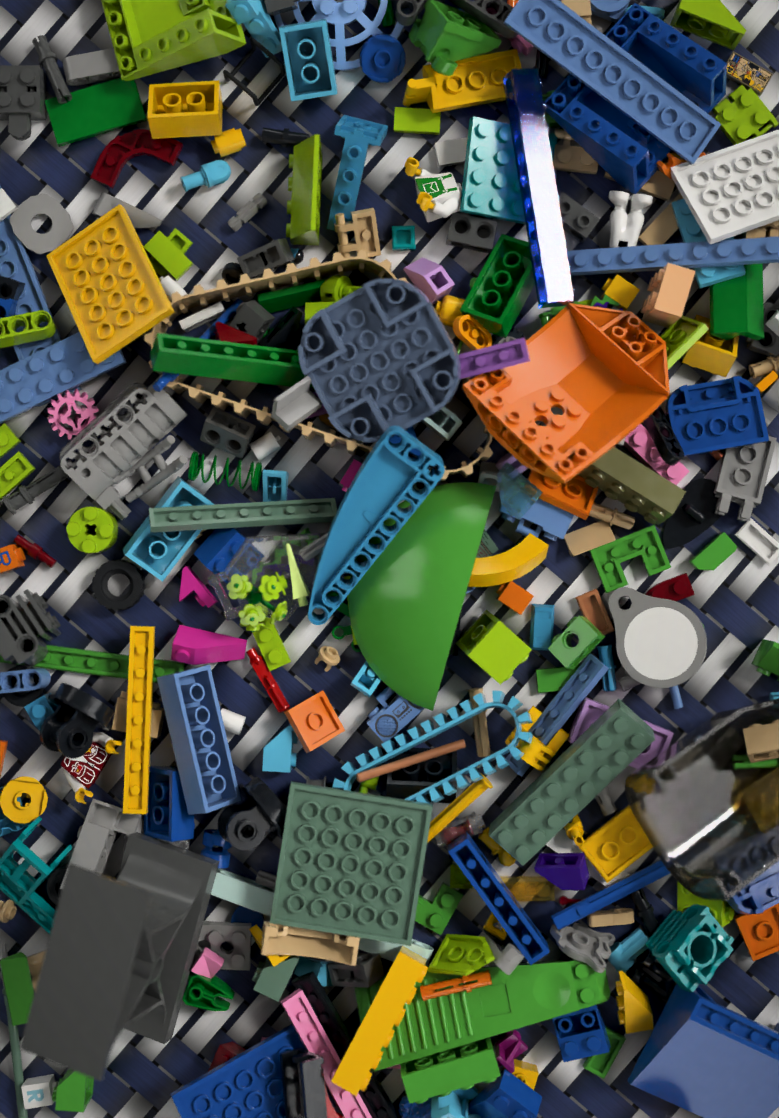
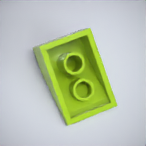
(709, 21)

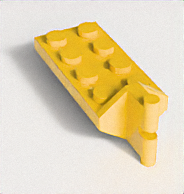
(473, 83)

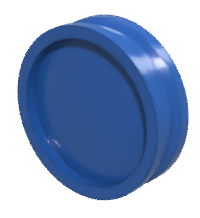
(246, 915)

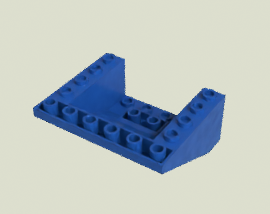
(609, 135)
(710, 1059)

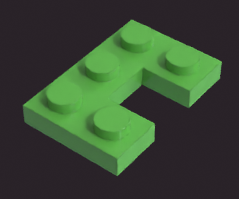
(643, 543)
(437, 913)

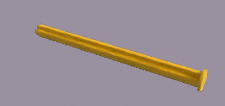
(458, 806)

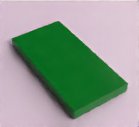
(96, 111)

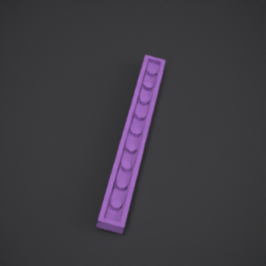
(482, 361)

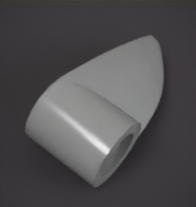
(138, 217)

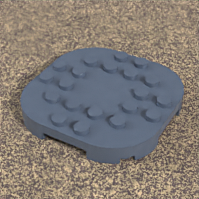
(379, 359)

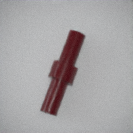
(35, 551)

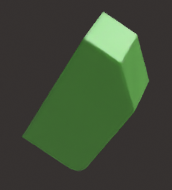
(714, 553)

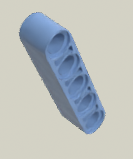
(24, 680)

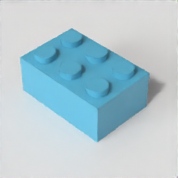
(308, 60)

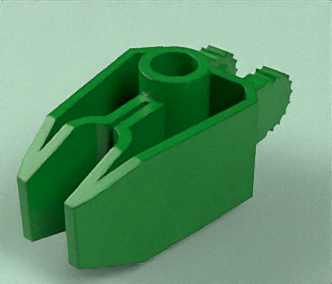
(205, 993)

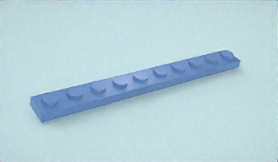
(681, 254)

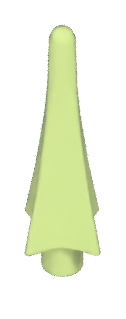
(299, 588)

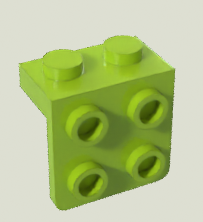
(718, 908)

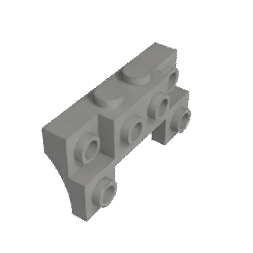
(98, 835)

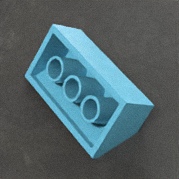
(162, 550)

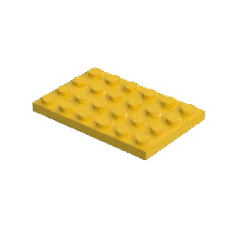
(109, 284)

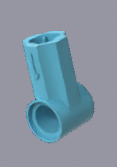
(626, 951)

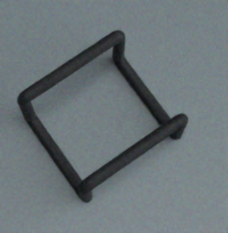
(230, 76)

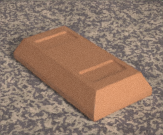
(594, 610)

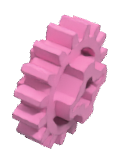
(63, 416)

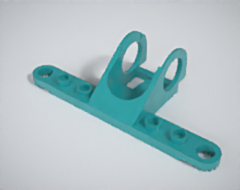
(21, 885)

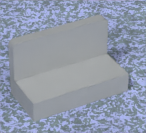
(295, 404)

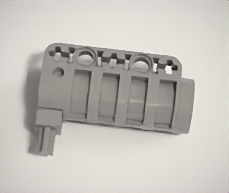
(121, 445)

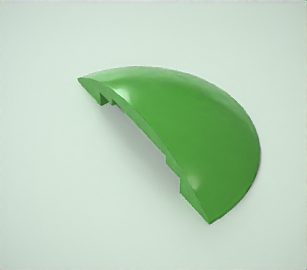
(416, 588)

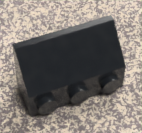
(419, 776)

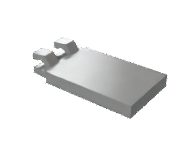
(743, 477)

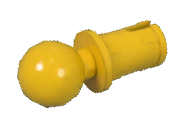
(504, 857)

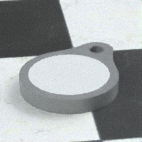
(657, 639)

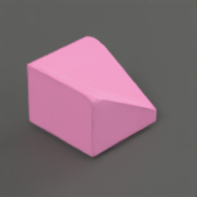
(207, 963)

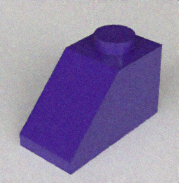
(564, 870)

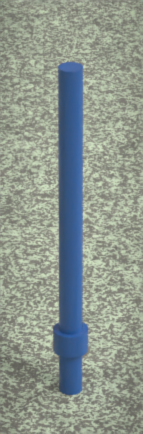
(208, 334)

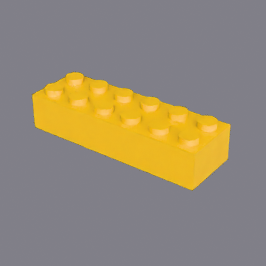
(378, 1022)

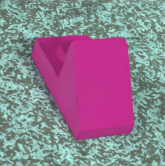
(189, 583)

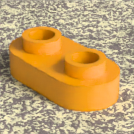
(471, 332)

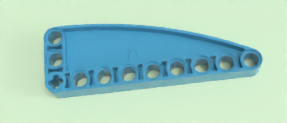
(371, 499)

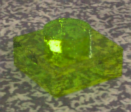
(458, 878)

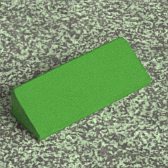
(17, 987)

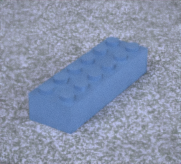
(199, 739)

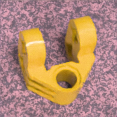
(537, 753)

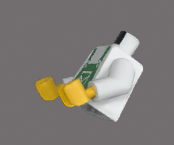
(436, 193)

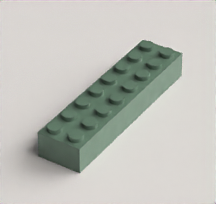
(571, 782)

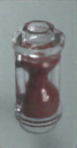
(471, 823)

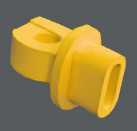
(575, 831)

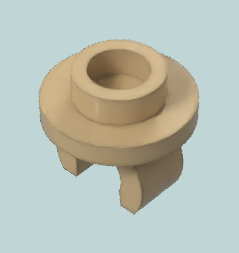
(329, 656)
(7, 910)

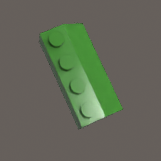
(450, 1071)

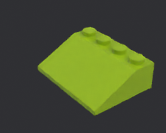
(305, 192)

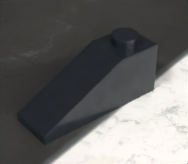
(284, 332)

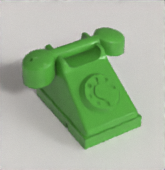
(449, 36)

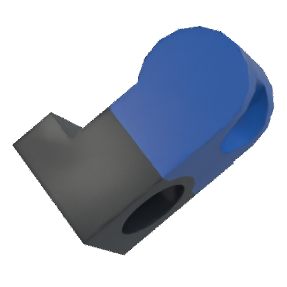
(9, 295)

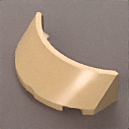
(310, 943)

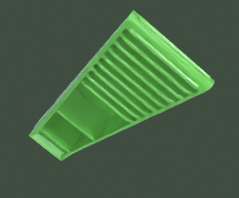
(511, 1002)

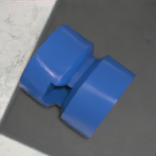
(210, 838)

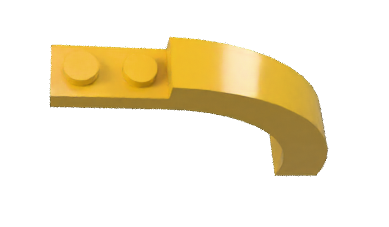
(509, 564)

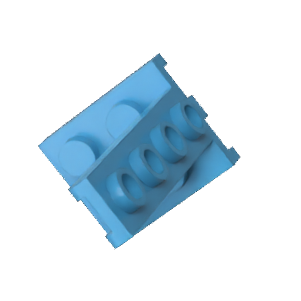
(358, 136)

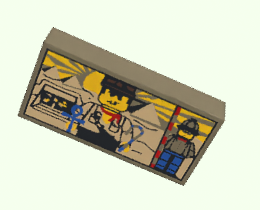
(747, 73)

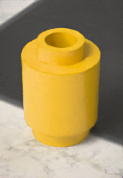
(229, 142)

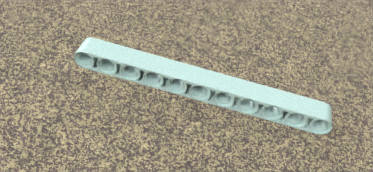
(260, 899)

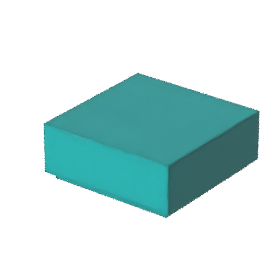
(403, 238)

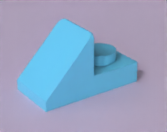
(366, 680)

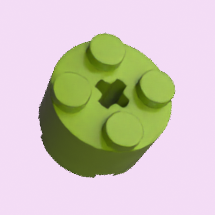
(79, 528)

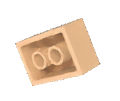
(667, 295)

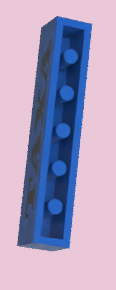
(498, 898)

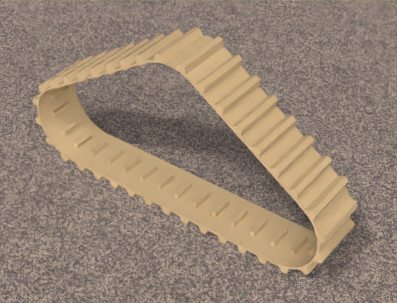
(270, 281)

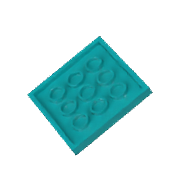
(491, 172)

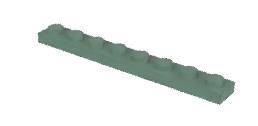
(242, 515)

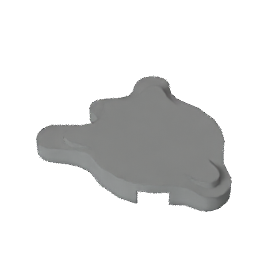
(584, 944)

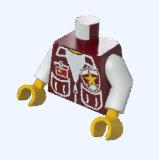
(85, 770)

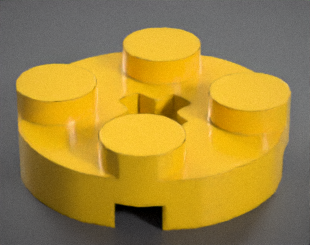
(11, 807)

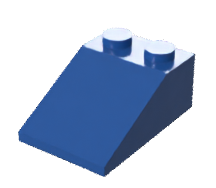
(506, 1099)

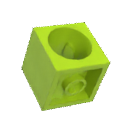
(494, 647)

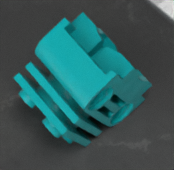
(690, 946)

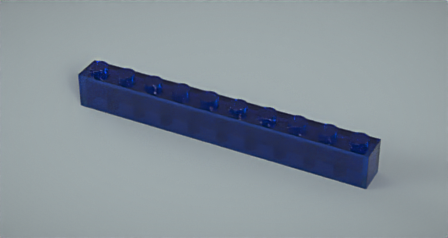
(538, 188)

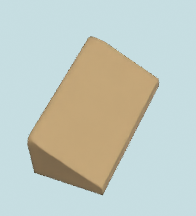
(589, 538)

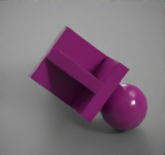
(508, 1049)

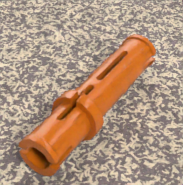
(482, 978)

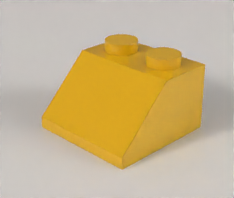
(712, 352)

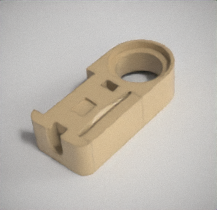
(611, 917)

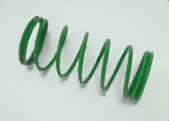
(192, 475)

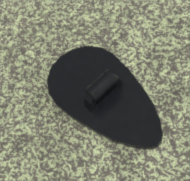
(692, 515)

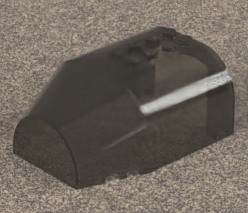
(695, 809)

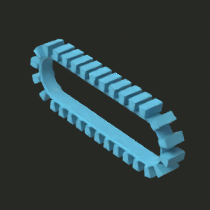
(415, 733)

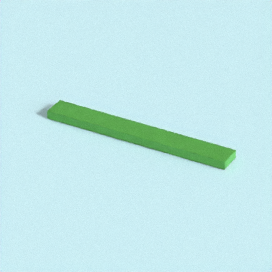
(97, 662)

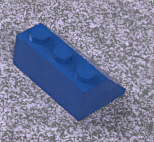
(167, 808)

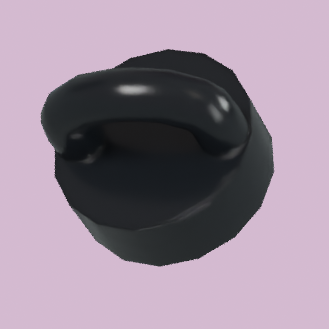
(231, 273)

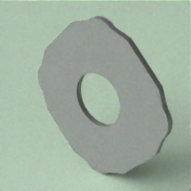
(48, 206)

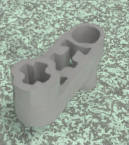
(506, 958)

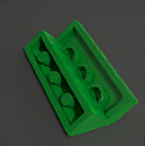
(738, 305)

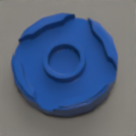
(382, 58)

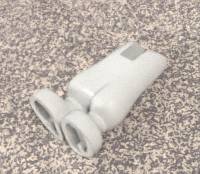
(627, 226)

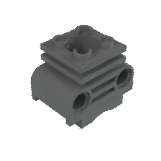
(23, 626)

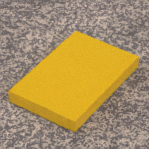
(616, 844)

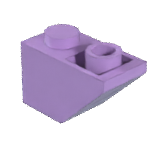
(430, 279)

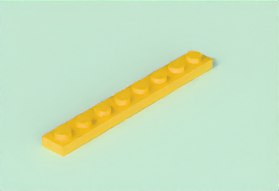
(138, 719)

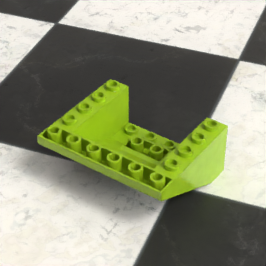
(169, 33)

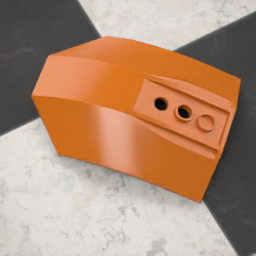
(592, 365)

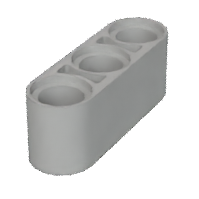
(91, 67)

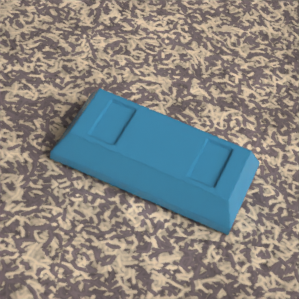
(541, 626)

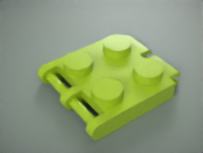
(743, 115)

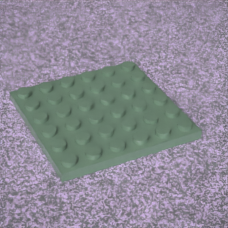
(351, 863)

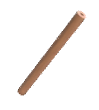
(411, 760)

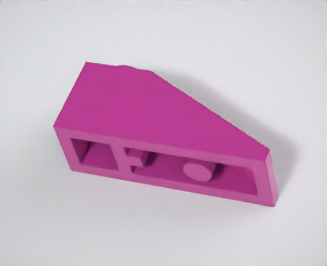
(204, 647)

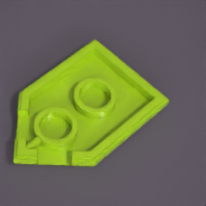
(461, 955)

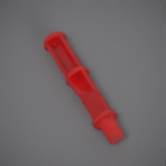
(268, 681)

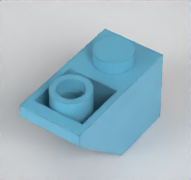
(278, 752)

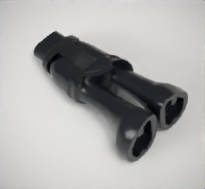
(638, 975)

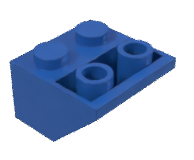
(219, 549)
(581, 1034)

